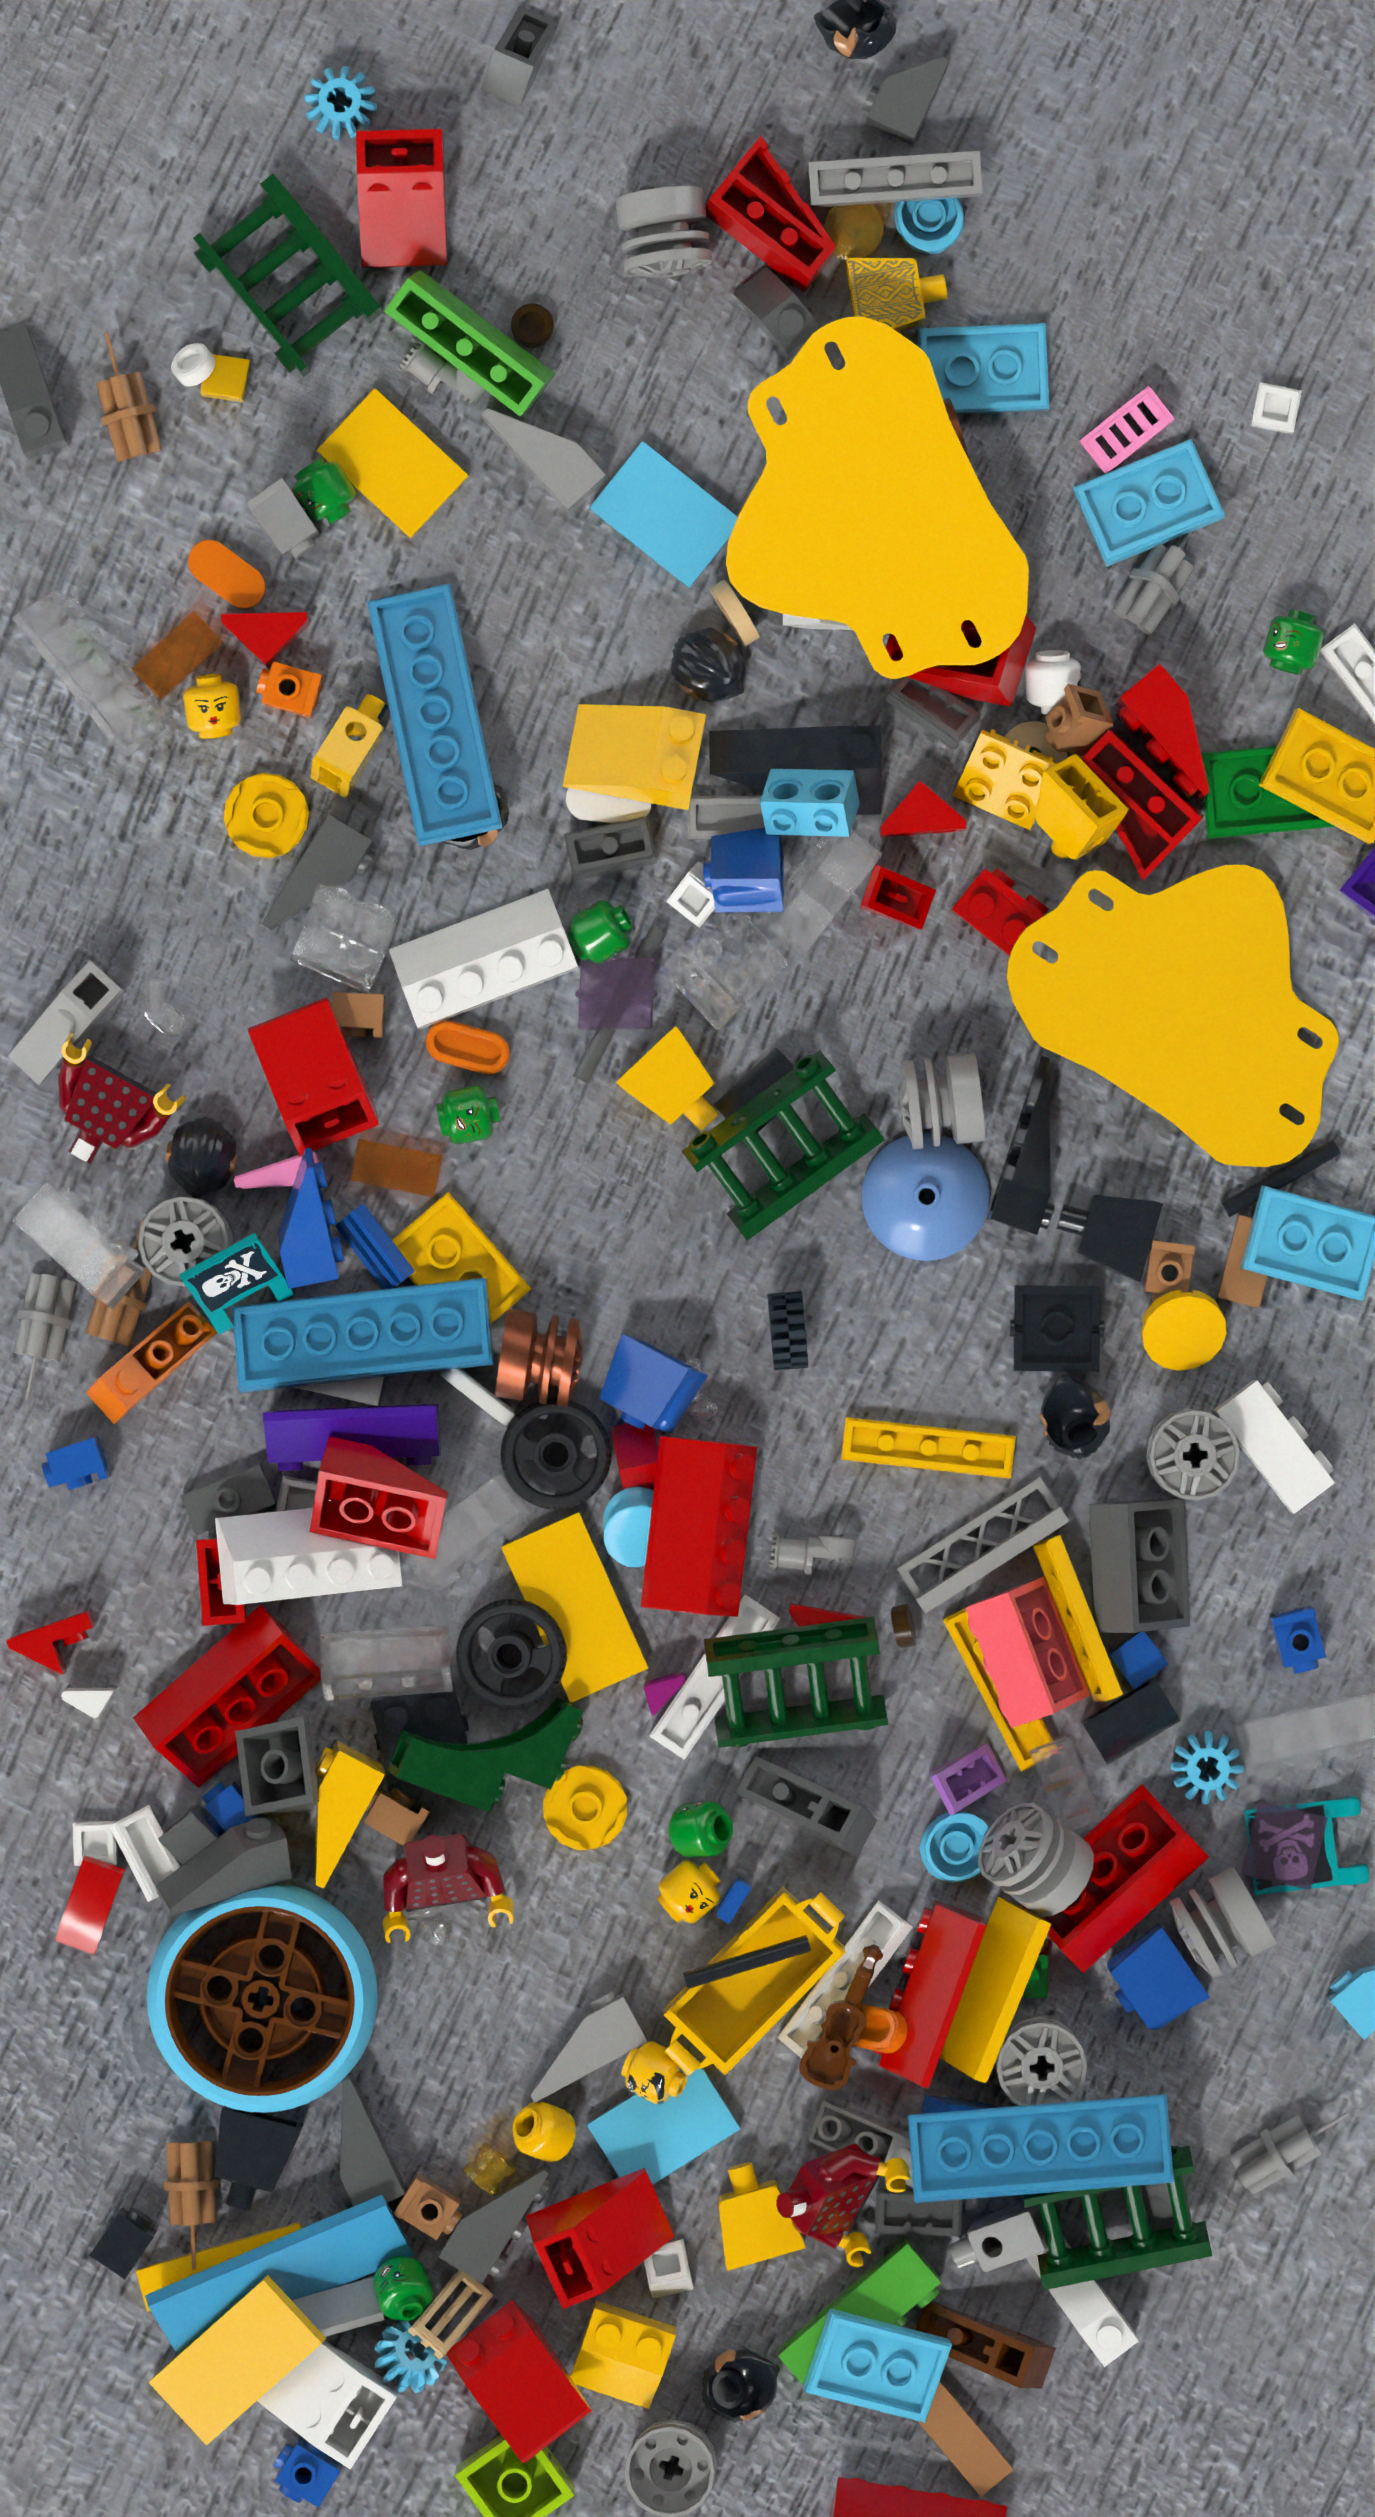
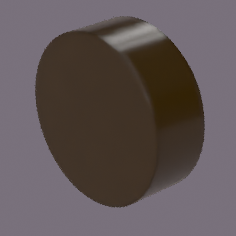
(532, 325)
(903, 1626)

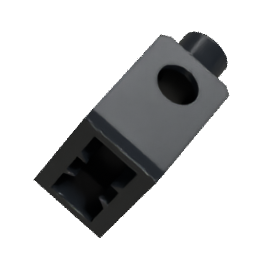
(1114, 1232)
(252, 2152)

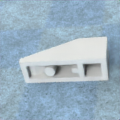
(1093, 2316)

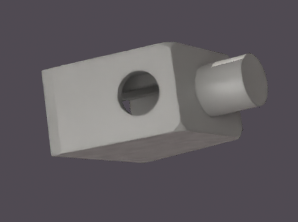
(1014, 2226)

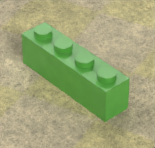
(469, 342)
(879, 2294)

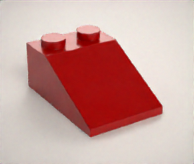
(989, 681)
(376, 1500)
(518, 2380)

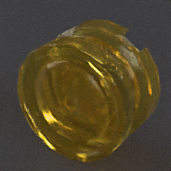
(854, 230)

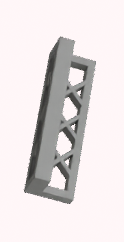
(895, 179)
(992, 1558)

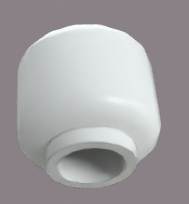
(1049, 676)

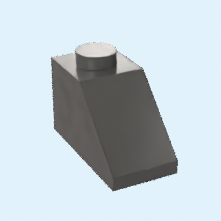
(519, 56)
(905, 99)
(777, 312)
(188, 1835)

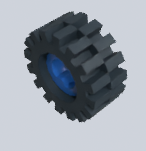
(787, 1330)

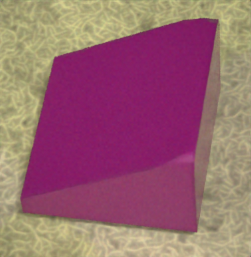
(661, 1689)

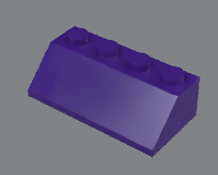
(394, 1430)

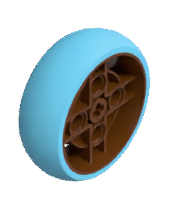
(283, 2032)

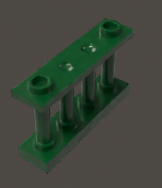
(328, 270)
(792, 1184)
(792, 1647)
(1124, 2255)

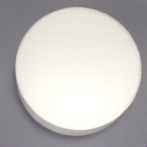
(193, 364)

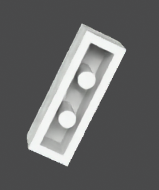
(1276, 1445)

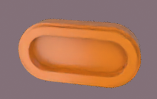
(226, 574)
(467, 1047)
(883, 2031)

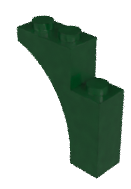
(476, 1770)

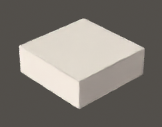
(1276, 408)
(95, 1841)

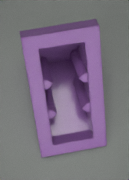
(967, 1778)

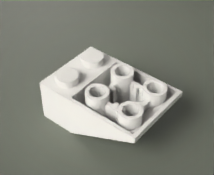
(332, 2402)

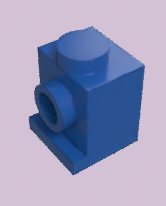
(76, 1464)
(1286, 1627)
(225, 1807)

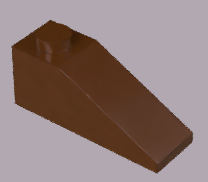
(989, 2346)

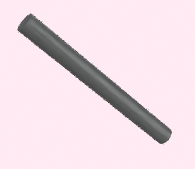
(603, 1037)

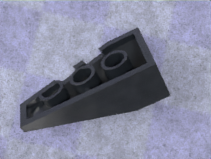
(752, 753)
(1025, 1177)

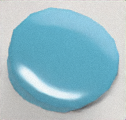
(929, 224)
(627, 1525)
(952, 1846)

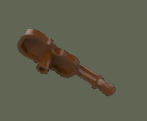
(829, 2059)

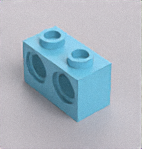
(810, 802)

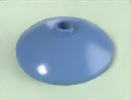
(918, 1229)

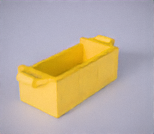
(737, 2011)

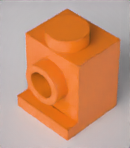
(302, 701)

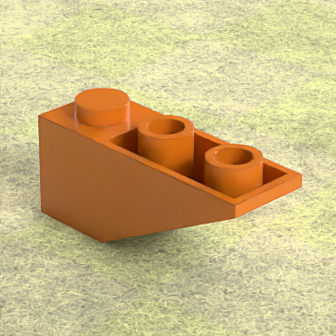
(151, 1362)

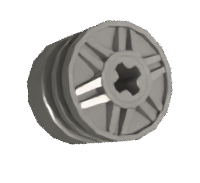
(663, 224)
(942, 1101)
(160, 1232)
(1174, 1435)
(1036, 1859)
(1222, 1923)
(1034, 2037)
(646, 2475)

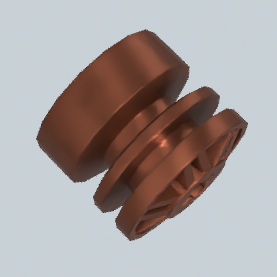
(538, 1358)

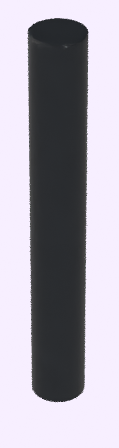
(1282, 1177)
(747, 1961)

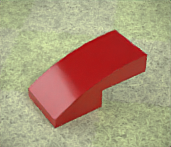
(89, 1904)

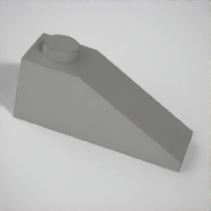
(553, 460)
(284, 520)
(598, 2039)

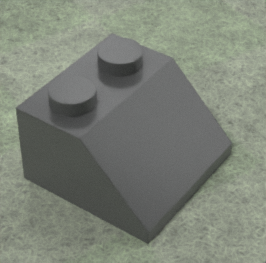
(277, 1768)

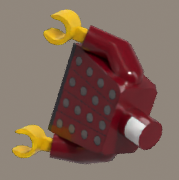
(108, 1104)
(441, 1874)
(832, 2193)

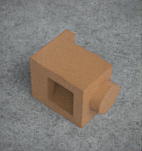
(1078, 720)
(359, 1012)
(1164, 1254)
(395, 1816)
(423, 2192)

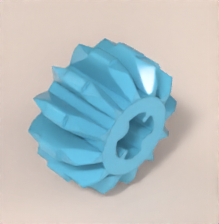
(355, 96)
(1220, 1762)
(393, 2358)

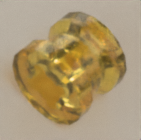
(489, 2169)

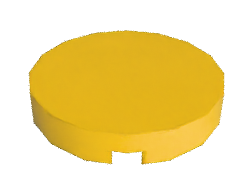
(266, 815)
(1183, 1330)
(585, 1807)

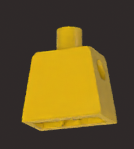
(1076, 809)
(671, 1082)
(752, 2222)

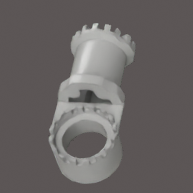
(436, 372)
(800, 1553)

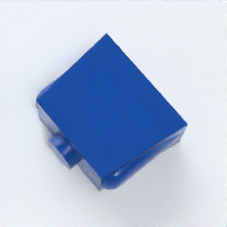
(746, 872)
(650, 1385)
(1155, 1979)

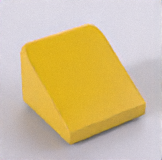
(227, 379)

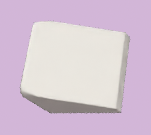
(692, 896)
(89, 1700)
(669, 2270)

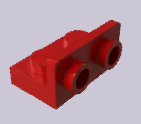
(997, 910)

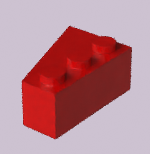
(770, 218)
(1156, 810)

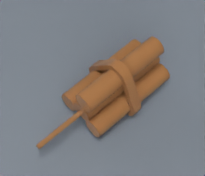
(128, 413)
(120, 1322)
(191, 2186)

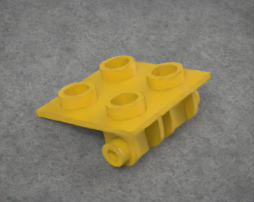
(1003, 778)

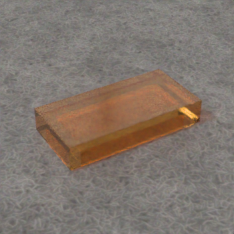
(177, 656)
(396, 1167)

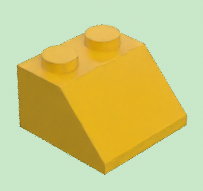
(623, 2354)

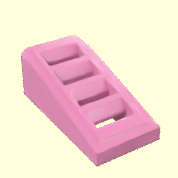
(1155, 406)
(274, 1175)

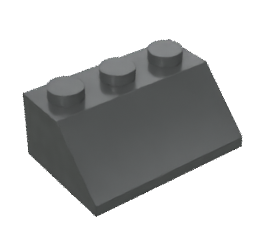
(1139, 1565)

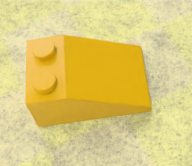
(636, 753)
(344, 1791)

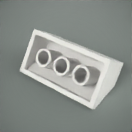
(483, 959)
(279, 1559)

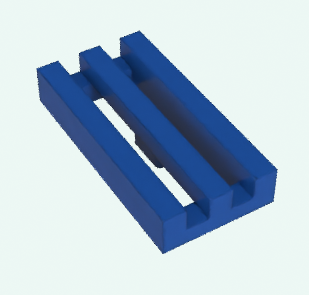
(374, 1248)

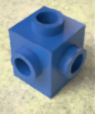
(301, 2485)

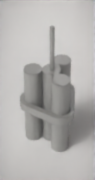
(1154, 587)
(44, 1320)
(1277, 2153)

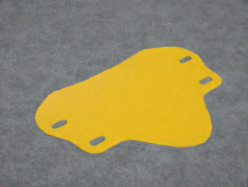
(875, 508)
(1183, 1007)

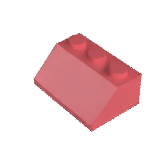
(1027, 1652)

